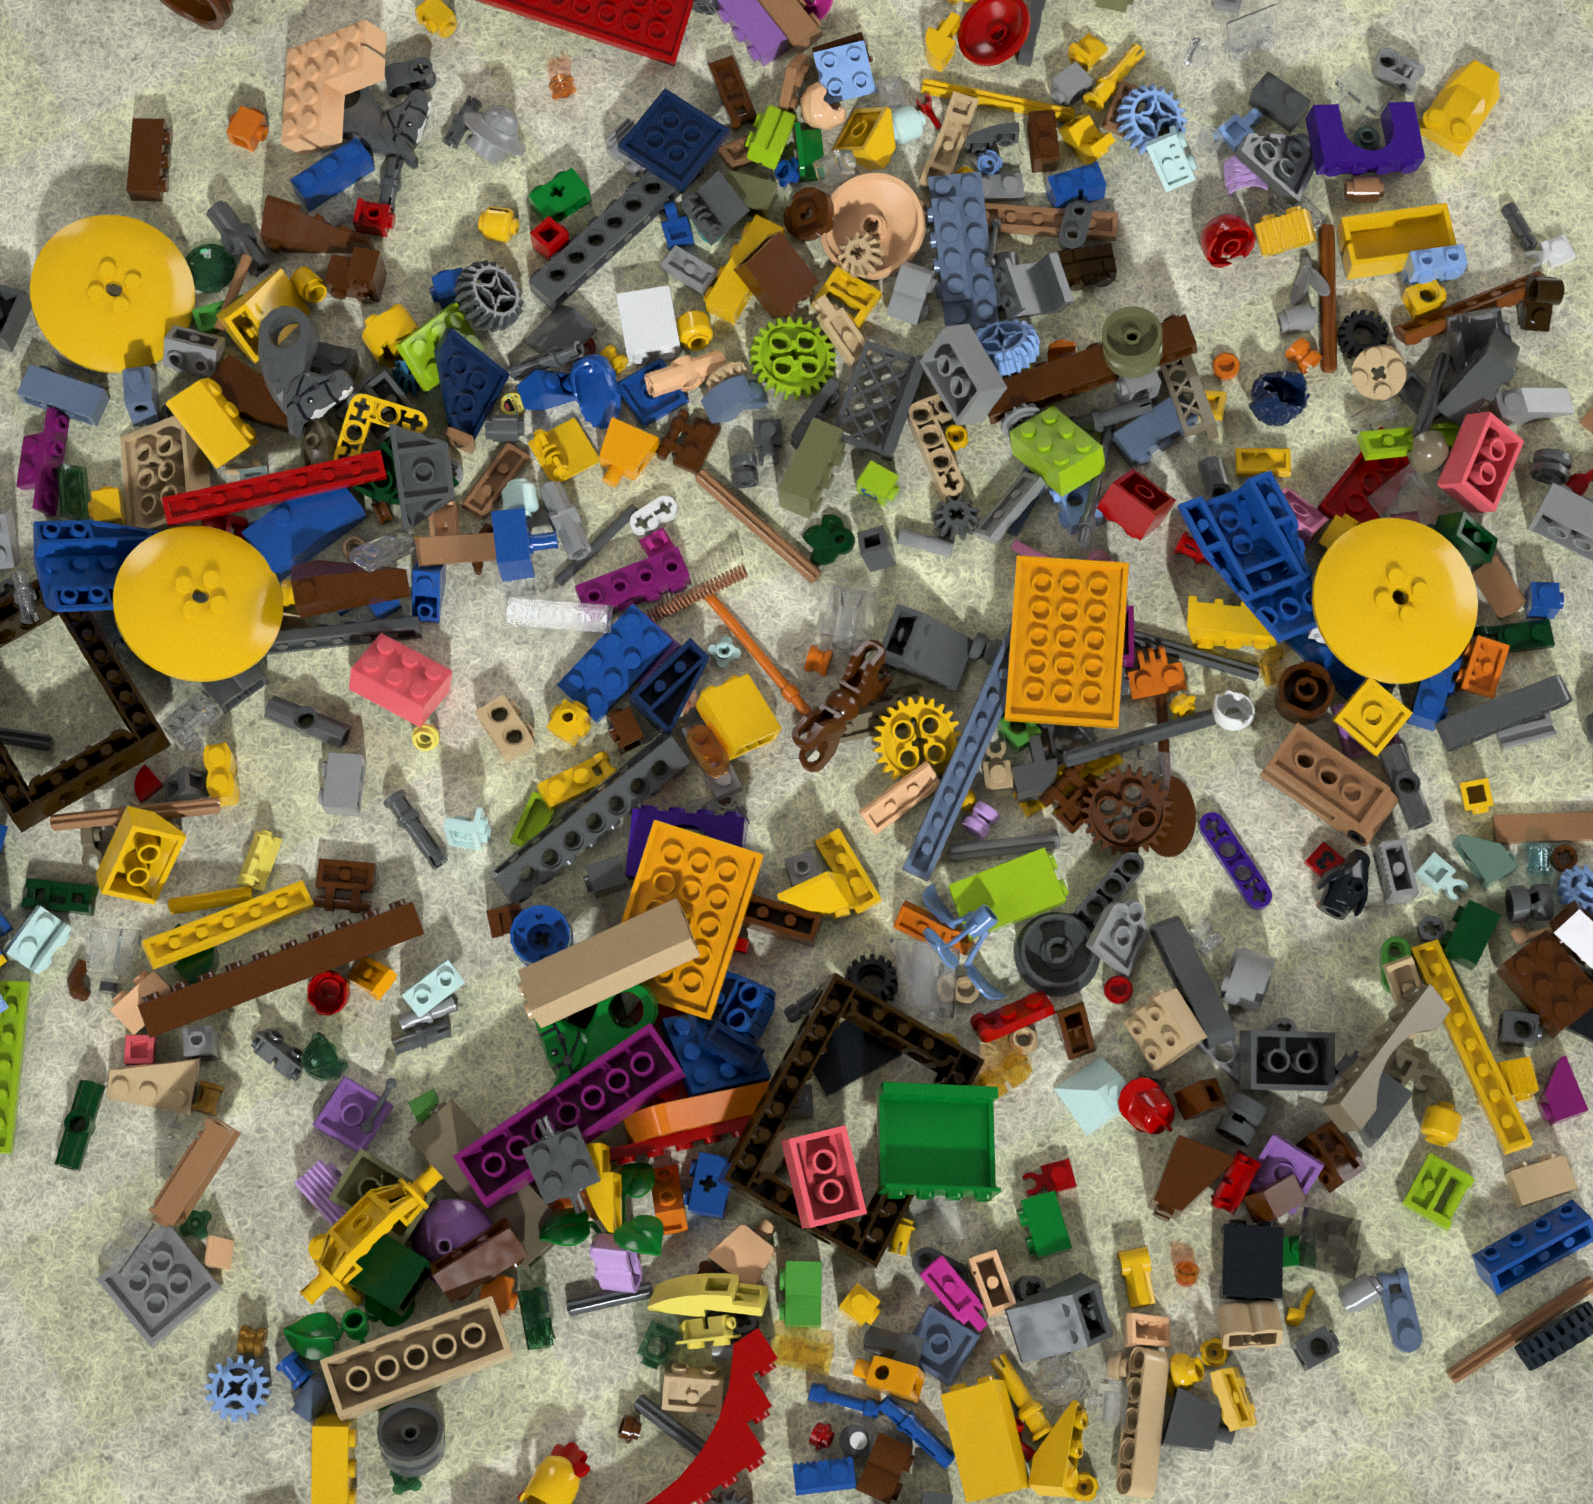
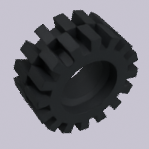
(1358, 321)
(875, 967)

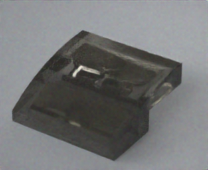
(1329, 1243)

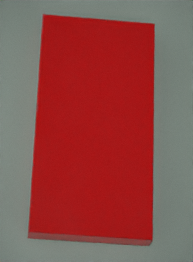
(1356, 484)

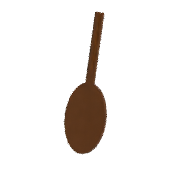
(1183, 806)

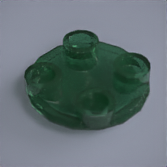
(211, 267)

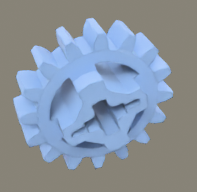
(1582, 887)
(227, 1398)

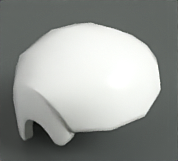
(1237, 701)

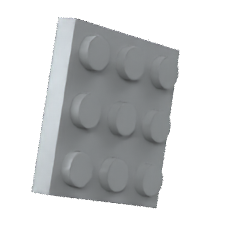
(165, 1288)

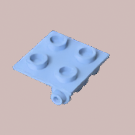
(844, 72)

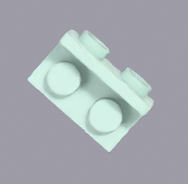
(1171, 160)
(468, 834)
(38, 940)
(433, 988)

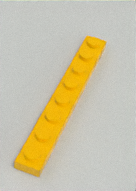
(1473, 1050)

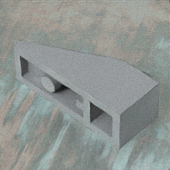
(1531, 405)

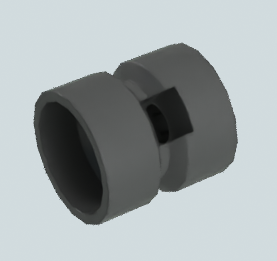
(1529, 903)
(1246, 1111)

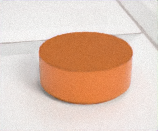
(1225, 366)

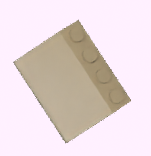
(160, 464)

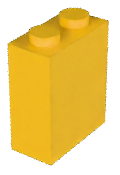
(738, 715)

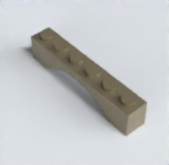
(1355, 1096)

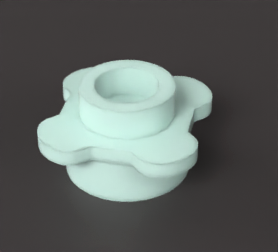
(724, 659)

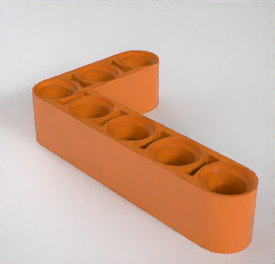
(693, 1112)

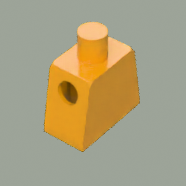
(626, 451)
(902, 1382)

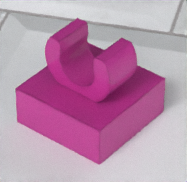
(656, 543)

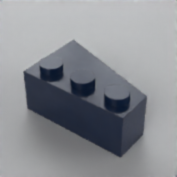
(668, 689)

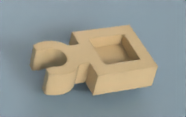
(997, 772)

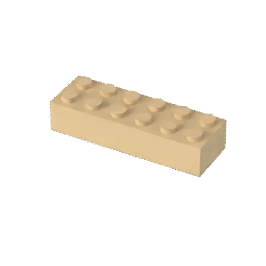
(416, 1359)

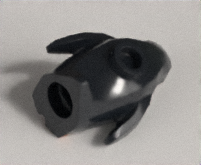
(1345, 886)

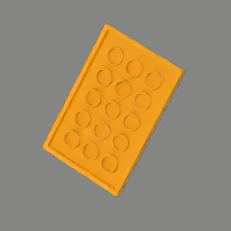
(1067, 642)
(714, 891)

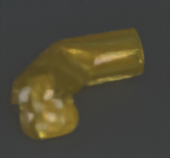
(1268, 663)

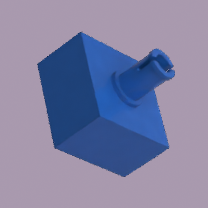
(516, 544)

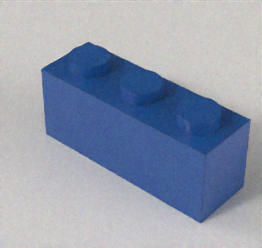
(332, 174)

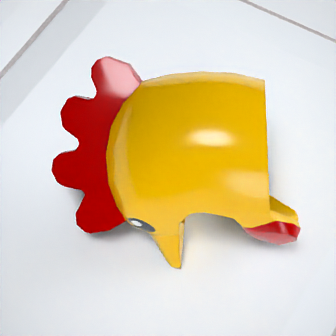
(557, 1476)

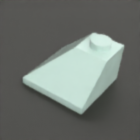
(1092, 1095)

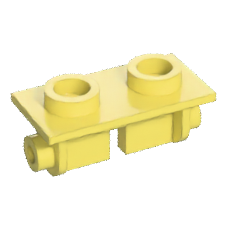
(259, 860)
(696, 1334)

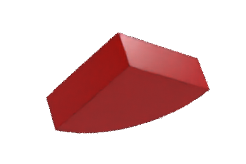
(146, 784)

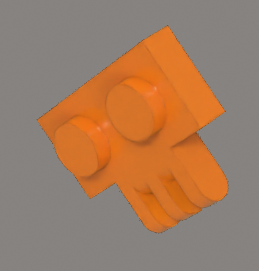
(1155, 675)

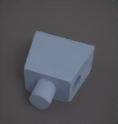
(140, 389)

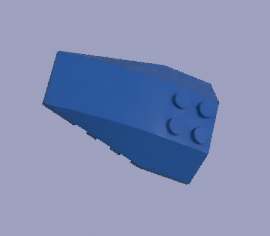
(1258, 552)

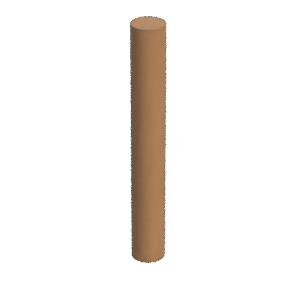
(235, 286)

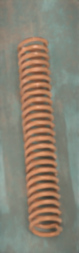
(707, 591)

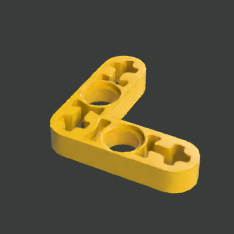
(373, 415)

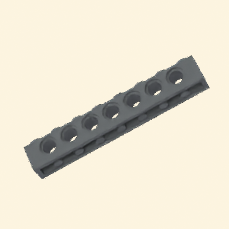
(594, 257)
(574, 819)

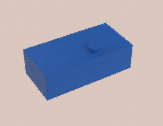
(303, 528)

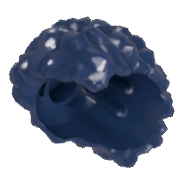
(1278, 397)

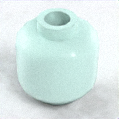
(907, 124)
(520, 494)

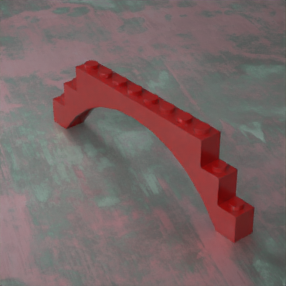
(732, 1442)

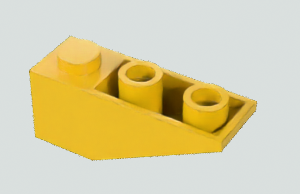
(1057, 1458)

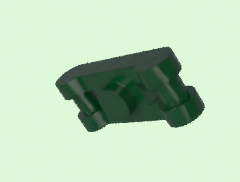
(60, 896)

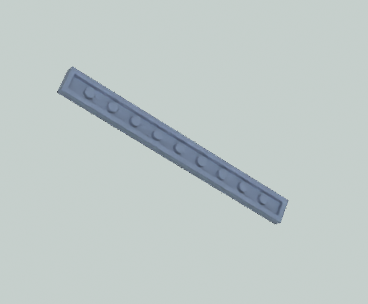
(961, 768)

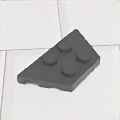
(421, 474)

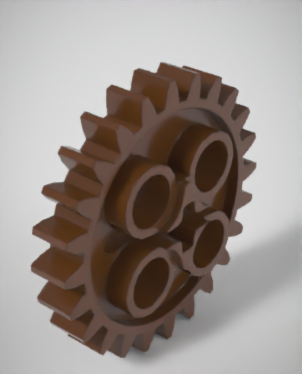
(1114, 788)

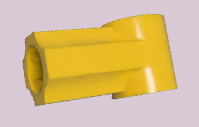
(1136, 1274)

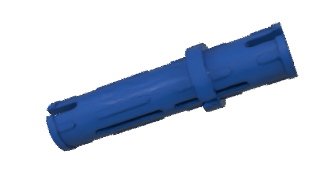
(922, 1436)

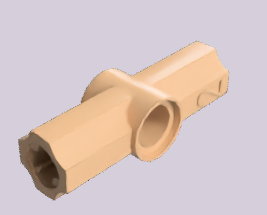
(683, 373)

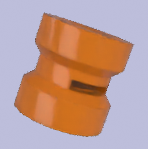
(1301, 354)

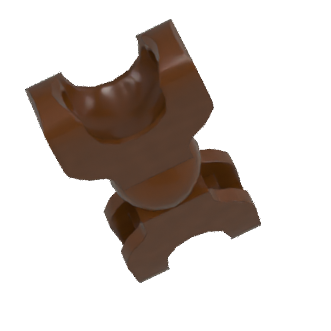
(842, 706)

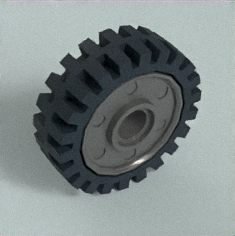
(1556, 1336)

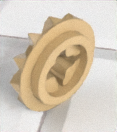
(725, 372)

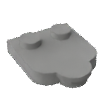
(1120, 935)

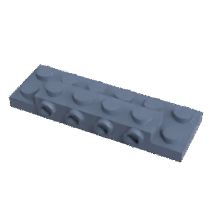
(961, 249)

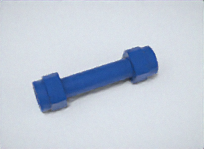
(820, 1393)

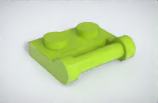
(1430, 1185)

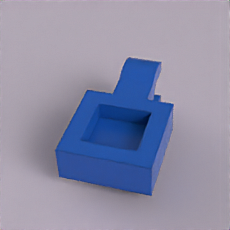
(676, 229)

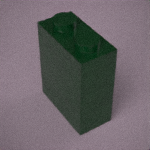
(391, 1274)

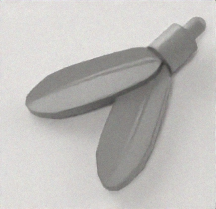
(1307, 276)

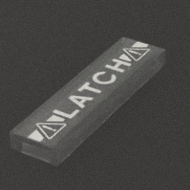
(559, 615)

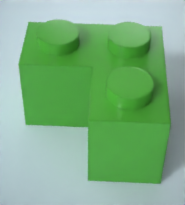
(803, 1294)

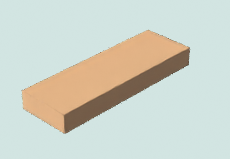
(900, 798)

